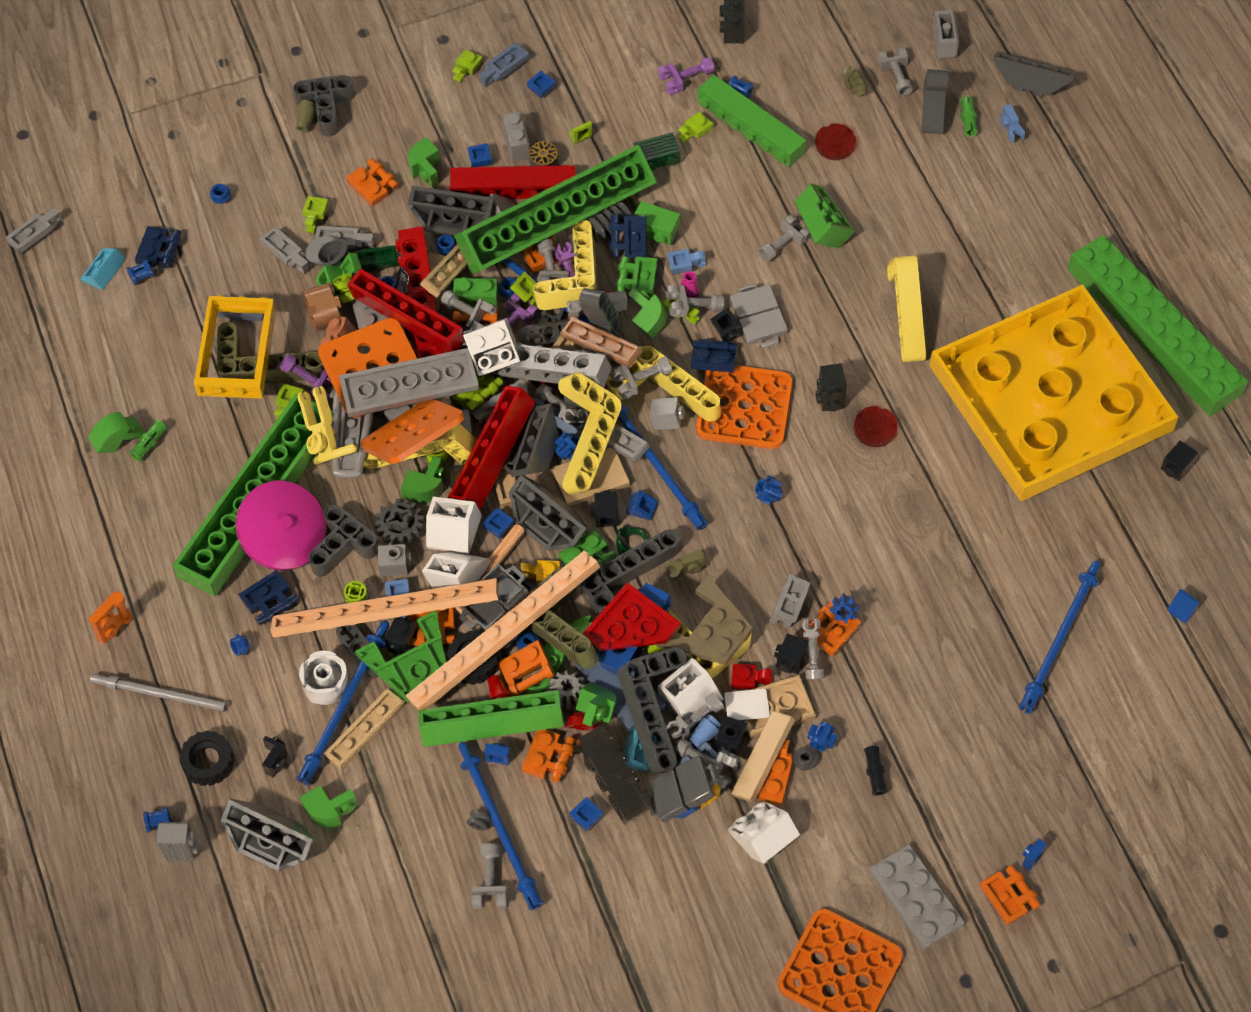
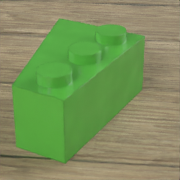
(823, 217)

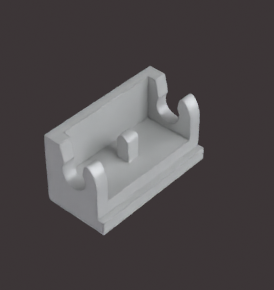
(790, 601)

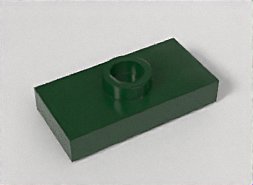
(377, 258)

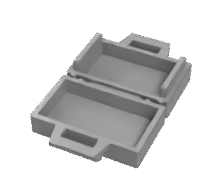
(758, 315)

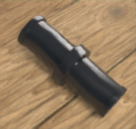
(875, 770)

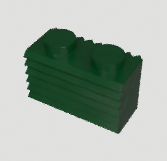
(660, 150)

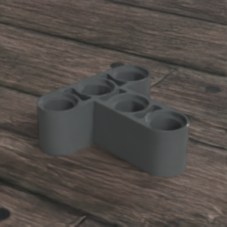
(325, 94)
(934, 101)
(346, 541)

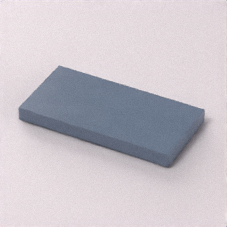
(610, 681)

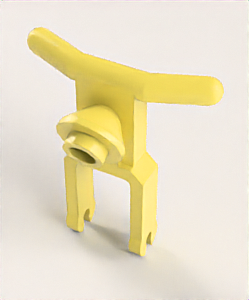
(322, 439)

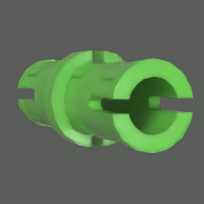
(968, 116)
(140, 450)

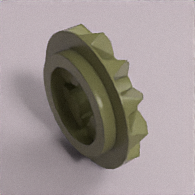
(854, 80)

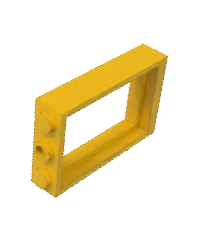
(229, 386)

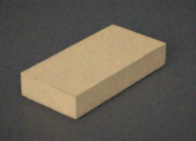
(503, 485)

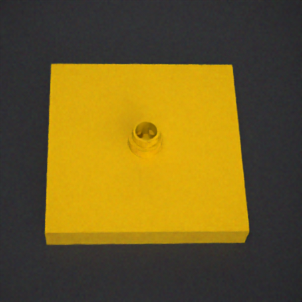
(1052, 392)

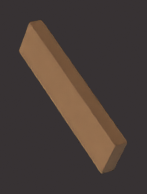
(601, 342)

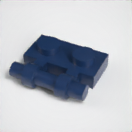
(634, 233)
(153, 244)
(720, 360)
(264, 592)

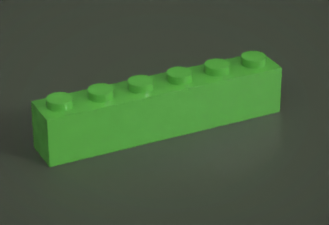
(751, 121)
(490, 718)

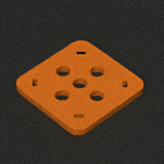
(349, 358)
(758, 422)
(411, 431)
(831, 945)

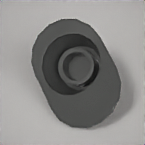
(327, 251)

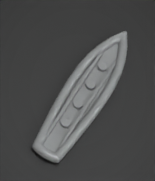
(349, 431)

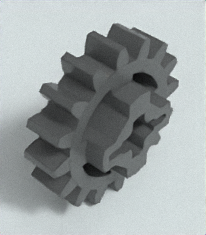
(399, 522)

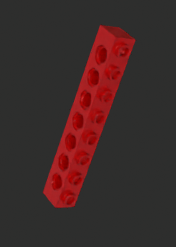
(414, 240)

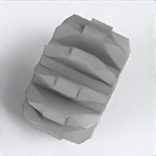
(567, 682)

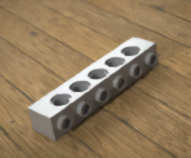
(553, 364)

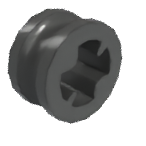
(478, 820)

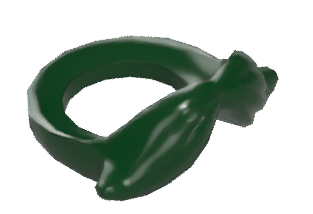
(627, 531)

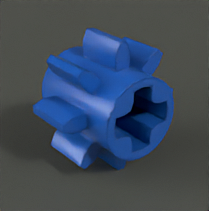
(566, 445)
(768, 490)
(843, 603)
(822, 736)

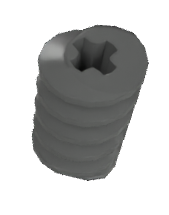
(601, 221)

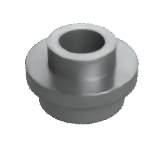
(804, 765)

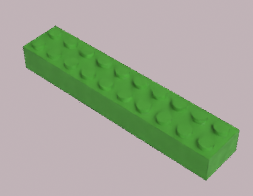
(554, 209)
(1157, 325)
(215, 546)

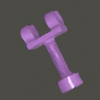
(676, 84)
(565, 259)
(513, 306)
(289, 364)

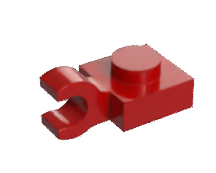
(746, 676)
(576, 722)

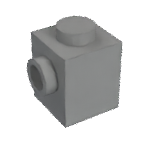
(666, 413)
(393, 560)

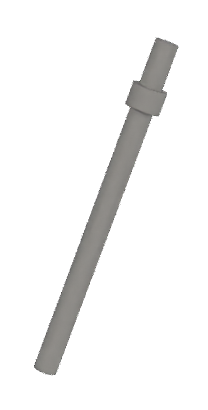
(114, 682)

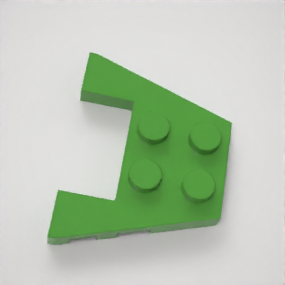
(411, 667)

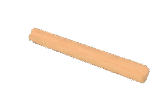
(501, 552)

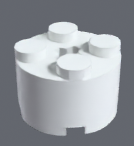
(313, 680)

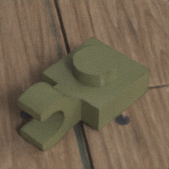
(687, 564)

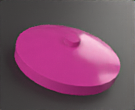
(280, 525)

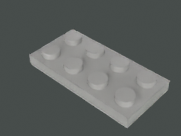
(916, 897)

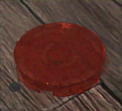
(835, 141)
(875, 426)

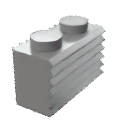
(945, 34)
(516, 136)
(177, 841)

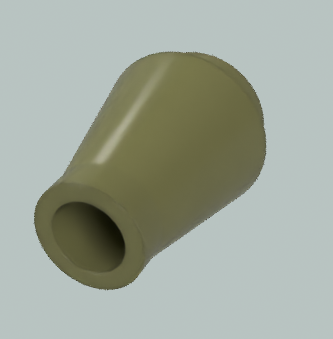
(305, 113)

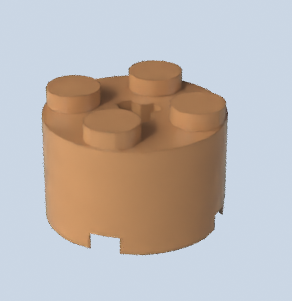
(321, 305)

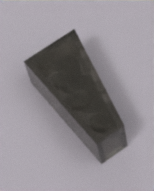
(613, 774)

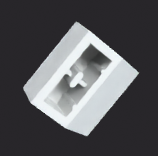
(492, 346)
(451, 525)
(454, 569)
(687, 689)
(764, 831)

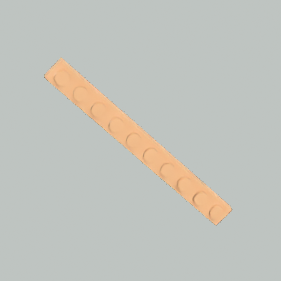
(385, 608)
(502, 631)

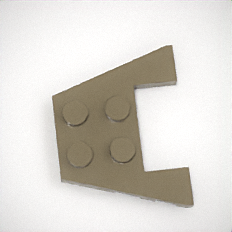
(719, 631)

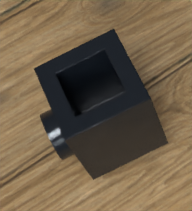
(726, 325)
(1179, 460)
(605, 509)
(791, 654)
(731, 735)

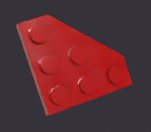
(631, 622)

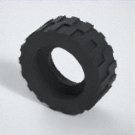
(482, 672)
(219, 770)

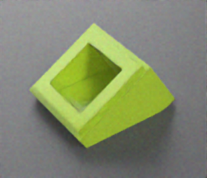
(581, 132)

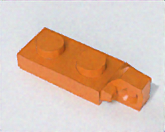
(777, 778)

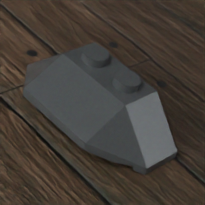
(1032, 75)
(447, 210)
(534, 444)
(545, 515)
(266, 834)

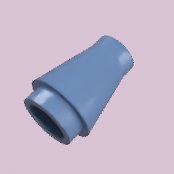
(705, 731)

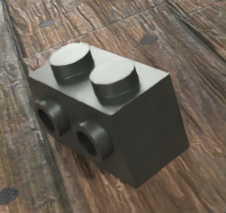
(733, 21)
(831, 387)

